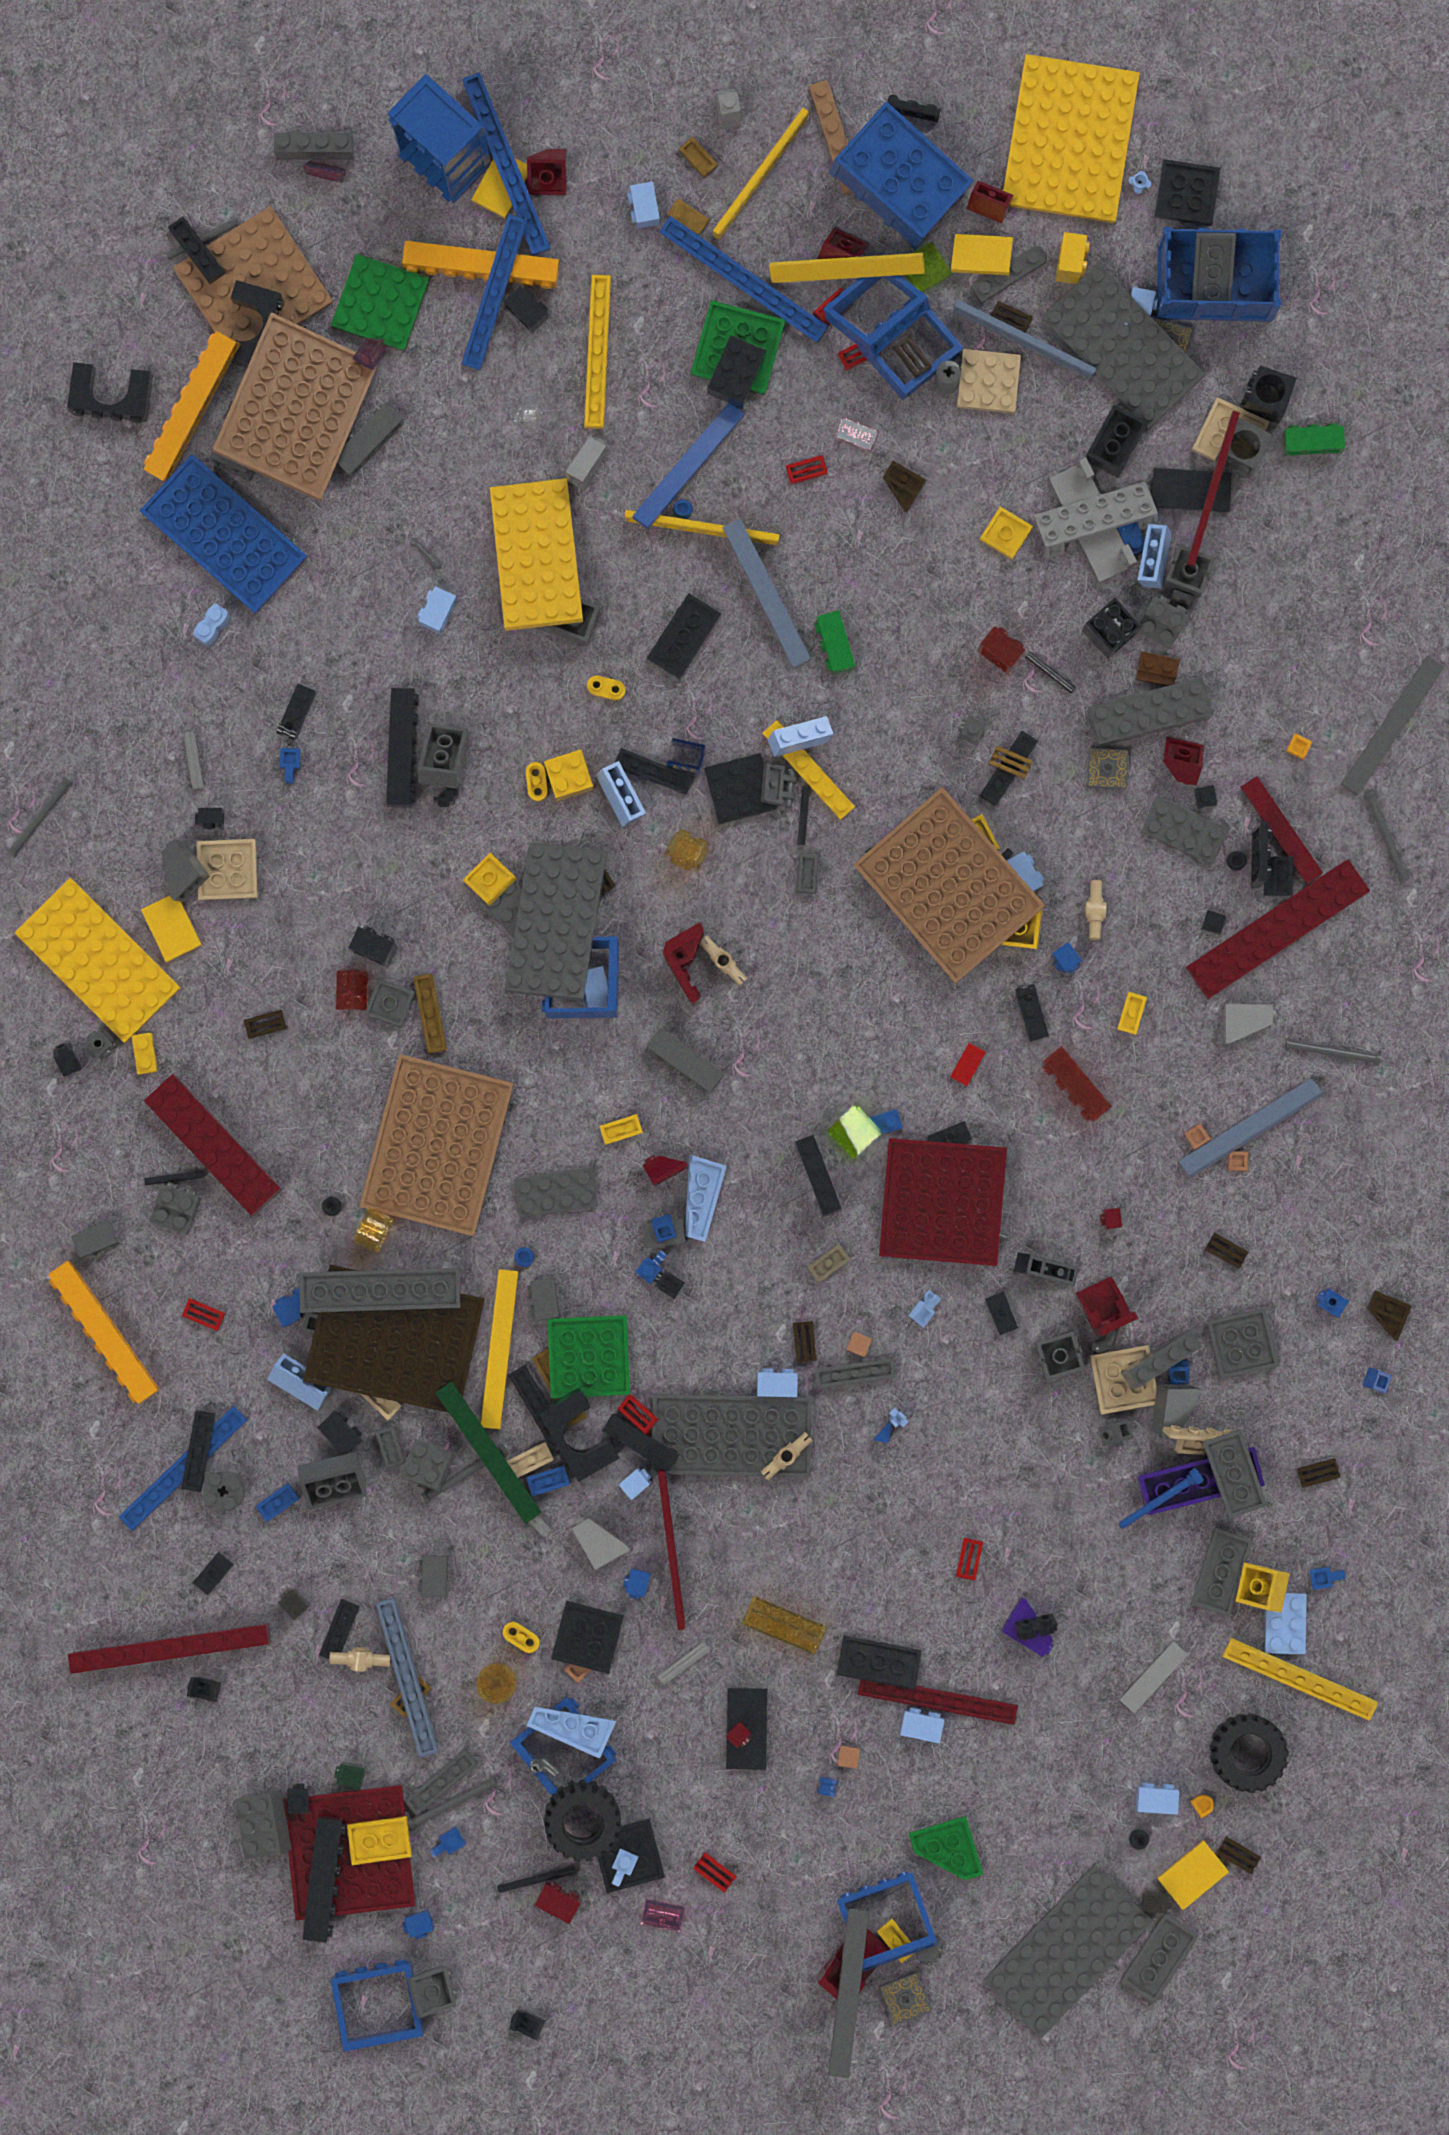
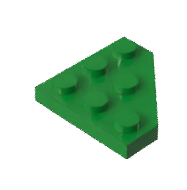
(949, 1847)

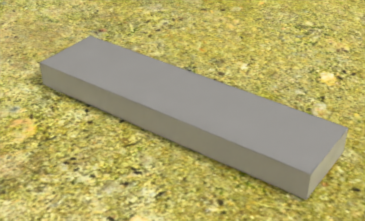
(1153, 1677)

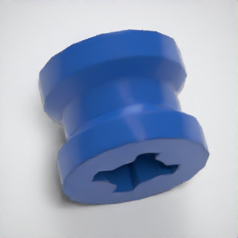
(827, 1786)

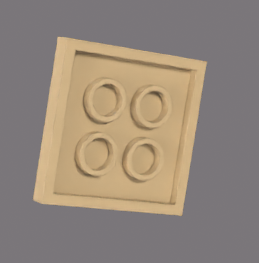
(988, 381)
(1214, 429)
(230, 868)
(1110, 1385)

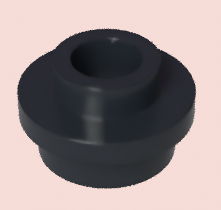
(1236, 854)
(325, 1206)
(1145, 1839)

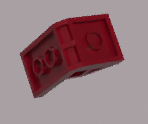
(686, 944)
(1105, 1307)
(830, 1973)

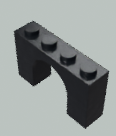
(260, 300)
(132, 407)
(818, 1176)
(581, 1462)

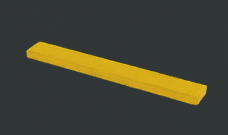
(760, 174)
(847, 268)
(597, 351)
(705, 528)
(499, 1349)
(1300, 1679)

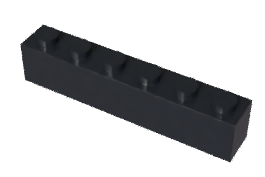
(401, 747)
(323, 1879)

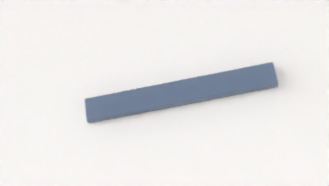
(1024, 339)
(766, 593)
(1250, 1128)
(407, 1677)

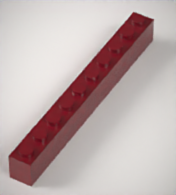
(169, 1648)

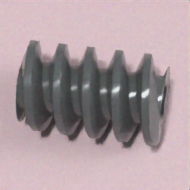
(947, 377)

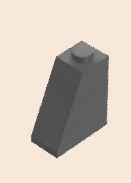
(182, 870)
(1173, 1406)

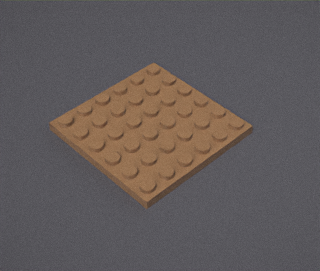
(259, 255)

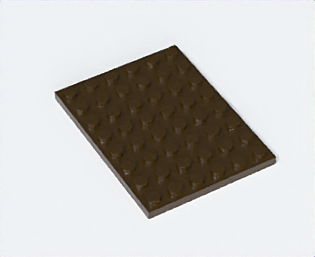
(395, 1352)

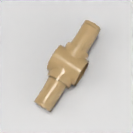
(1095, 910)
(716, 952)
(778, 1464)
(359, 1659)

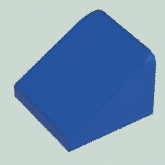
(663, 1228)
(1179, 1373)
(1377, 1380)
(884, 1434)

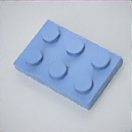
(1287, 1629)

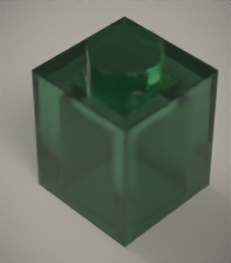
(350, 1774)

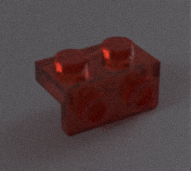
(351, 990)

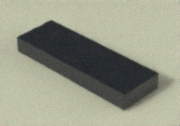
(339, 1628)

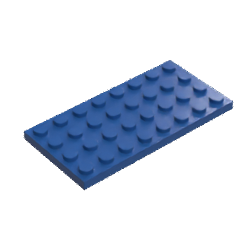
(223, 533)

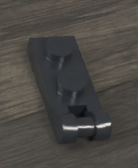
(913, 109)
(296, 711)
(1032, 1013)

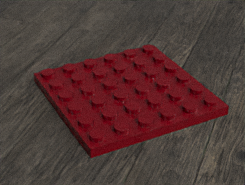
(943, 1202)
(361, 1886)

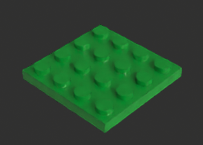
(380, 302)
(743, 324)
(588, 1355)

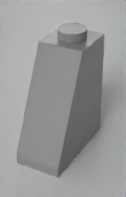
(728, 108)
(586, 463)
(1245, 1019)
(598, 1542)

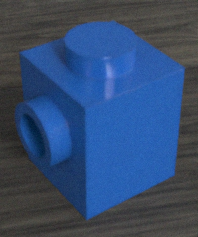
(1066, 959)
(1331, 1302)
(636, 1583)
(418, 1924)

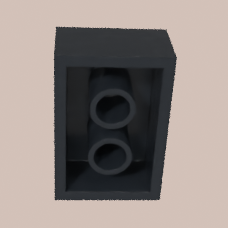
(736, 372)
(1116, 441)

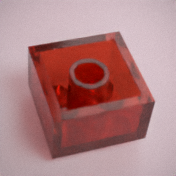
(1001, 649)

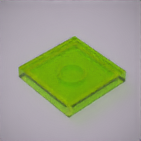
(935, 269)
(854, 1131)

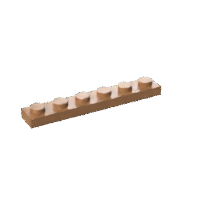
(829, 122)

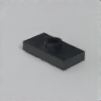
(954, 1134)
(1001, 1313)
(213, 1573)

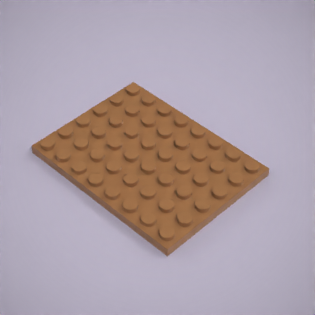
(294, 407)
(949, 885)
(436, 1145)

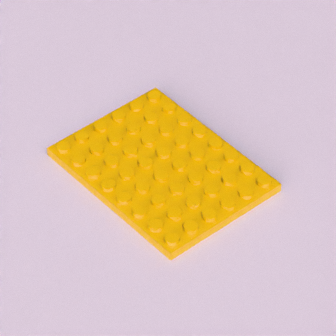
(1070, 138)

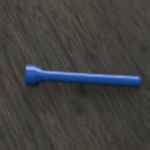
(1192, 1478)

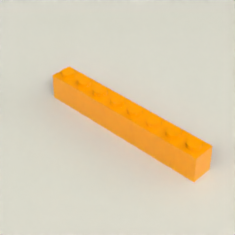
(477, 264)
(191, 406)
(104, 1333)

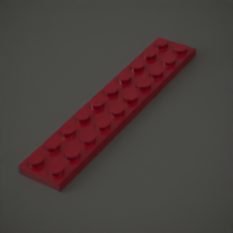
(1277, 929)

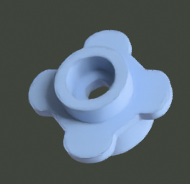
(1140, 176)

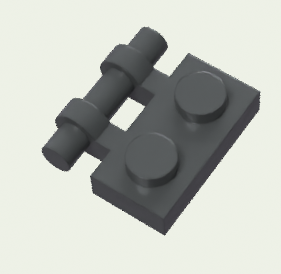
(773, 785)

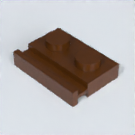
(1157, 669)

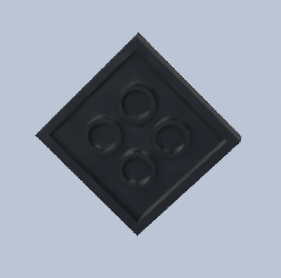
(1187, 192)
(737, 788)
(1260, 854)
(587, 1637)
(639, 1840)

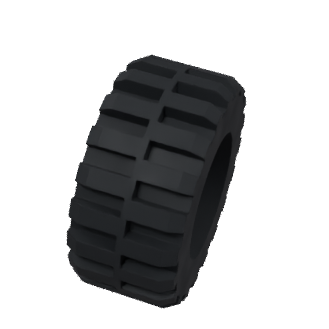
(1271, 1768)
(588, 1846)

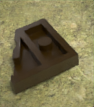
(903, 484)
(1389, 1313)

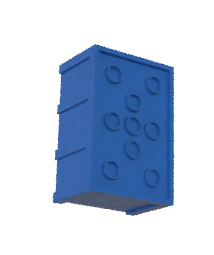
(439, 138)
(900, 175)
(1254, 277)

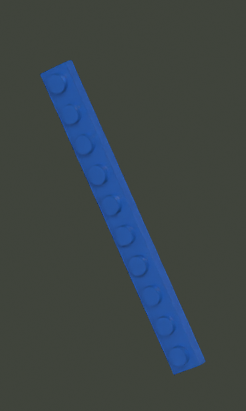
(506, 163)
(743, 279)

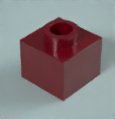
(1111, 1218)
(738, 1734)

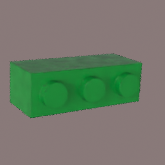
(1313, 439)
(834, 643)

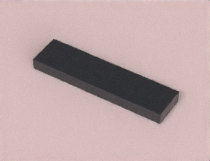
(196, 250)
(654, 771)
(1000, 779)
(530, 1395)
(640, 1442)
(198, 1451)

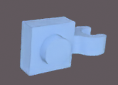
(923, 1310)
(897, 1418)
(623, 1864)

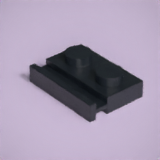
(1281, 876)

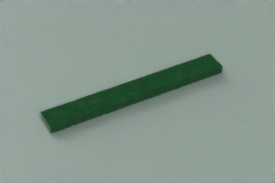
(488, 1452)

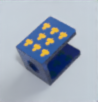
(690, 745)

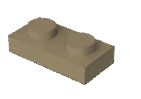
(828, 1263)

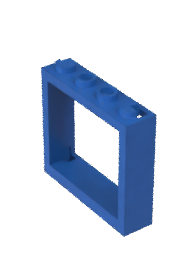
(892, 328)
(890, 377)
(611, 1011)
(543, 1777)
(903, 1950)
(379, 2038)

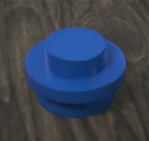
(682, 509)
(524, 1257)

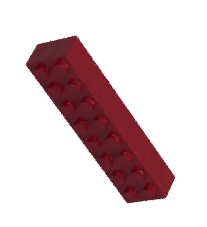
(213, 1145)

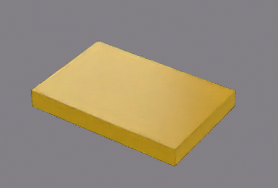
(492, 192)
(982, 254)
(171, 928)
(379, 1840)
(1193, 1874)

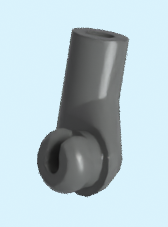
(1104, 1345)
(542, 1765)

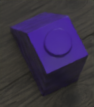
(1022, 1610)

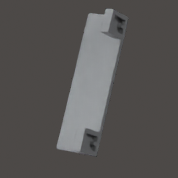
(1095, 516)
(1105, 549)

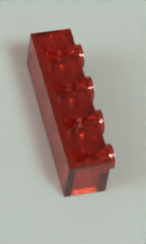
(1076, 1084)

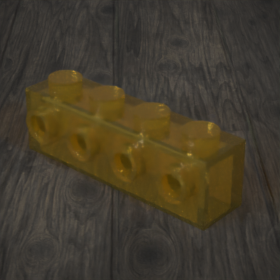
(784, 1625)

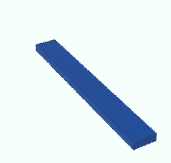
(494, 292)
(688, 466)
(173, 1476)

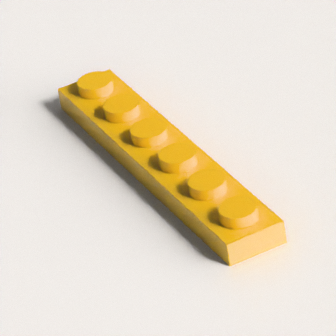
(815, 778)

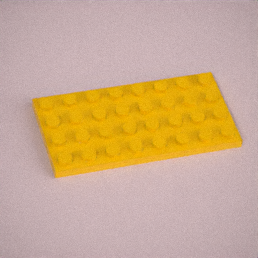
(536, 554)
(97, 960)

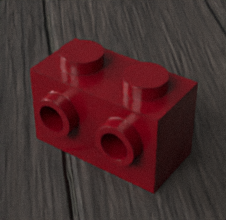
(990, 202)
(558, 1902)

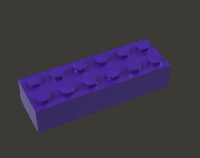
(1159, 1481)

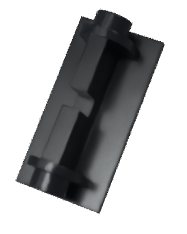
(1044, 1624)

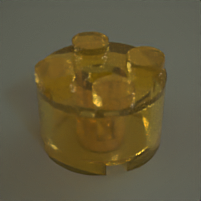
(686, 850)
(373, 1230)
(485, 1683)

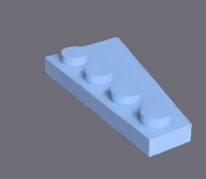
(702, 1194)
(574, 1729)

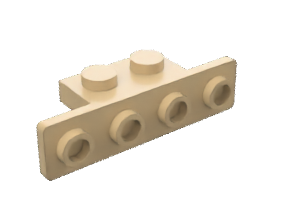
(1190, 1440)

